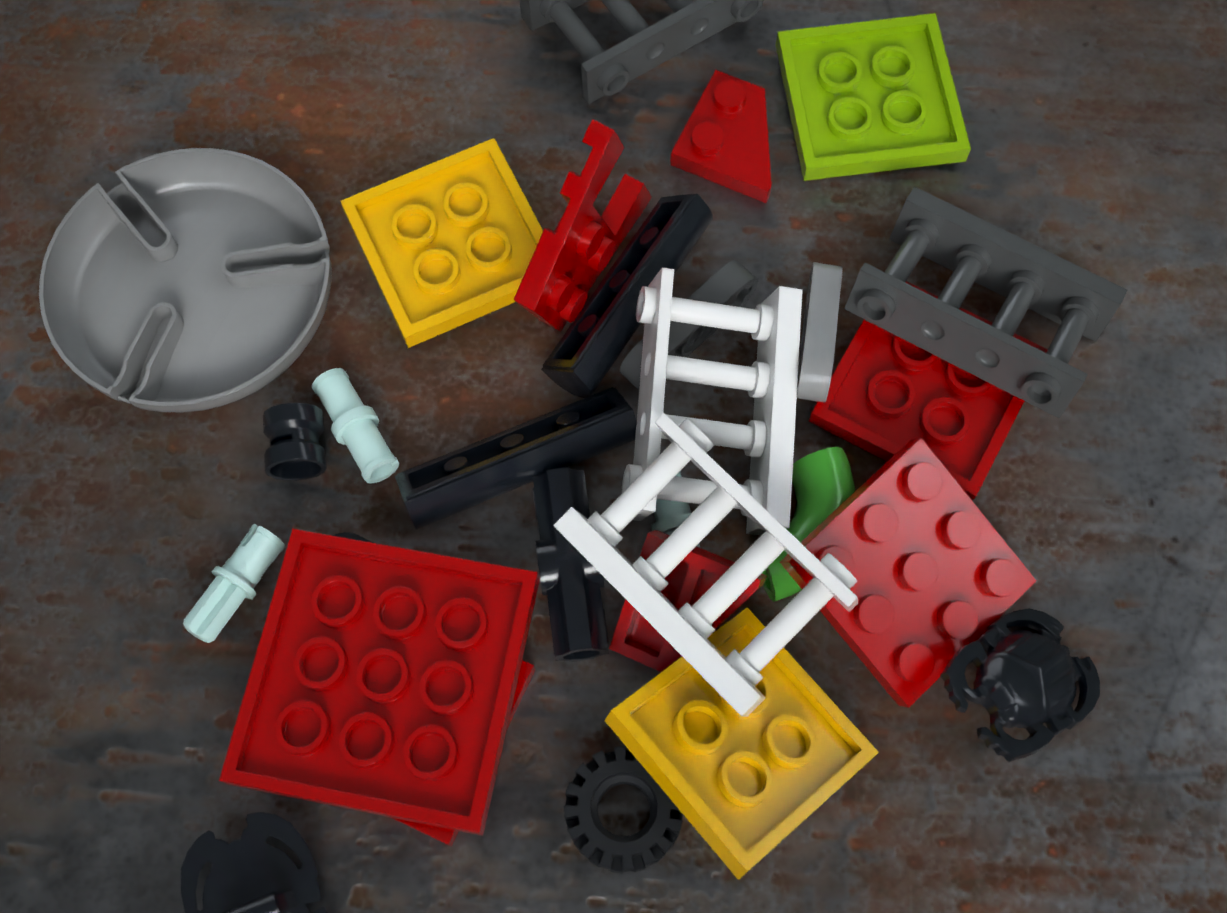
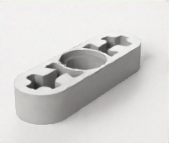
(819, 332)

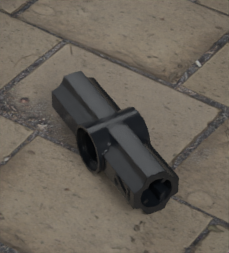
(564, 573)

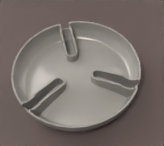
(186, 280)

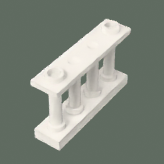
(769, 381)
(690, 626)

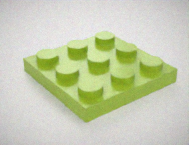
(871, 97)

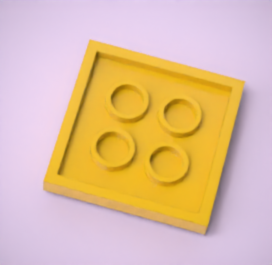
(446, 240)
(734, 774)

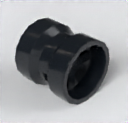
(294, 441)

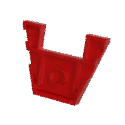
(583, 241)

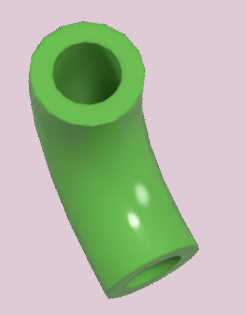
(820, 487)

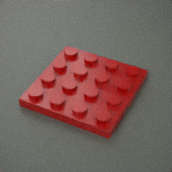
(383, 681)

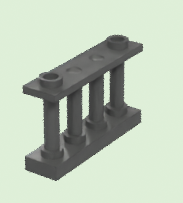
(648, 45)
(1005, 265)

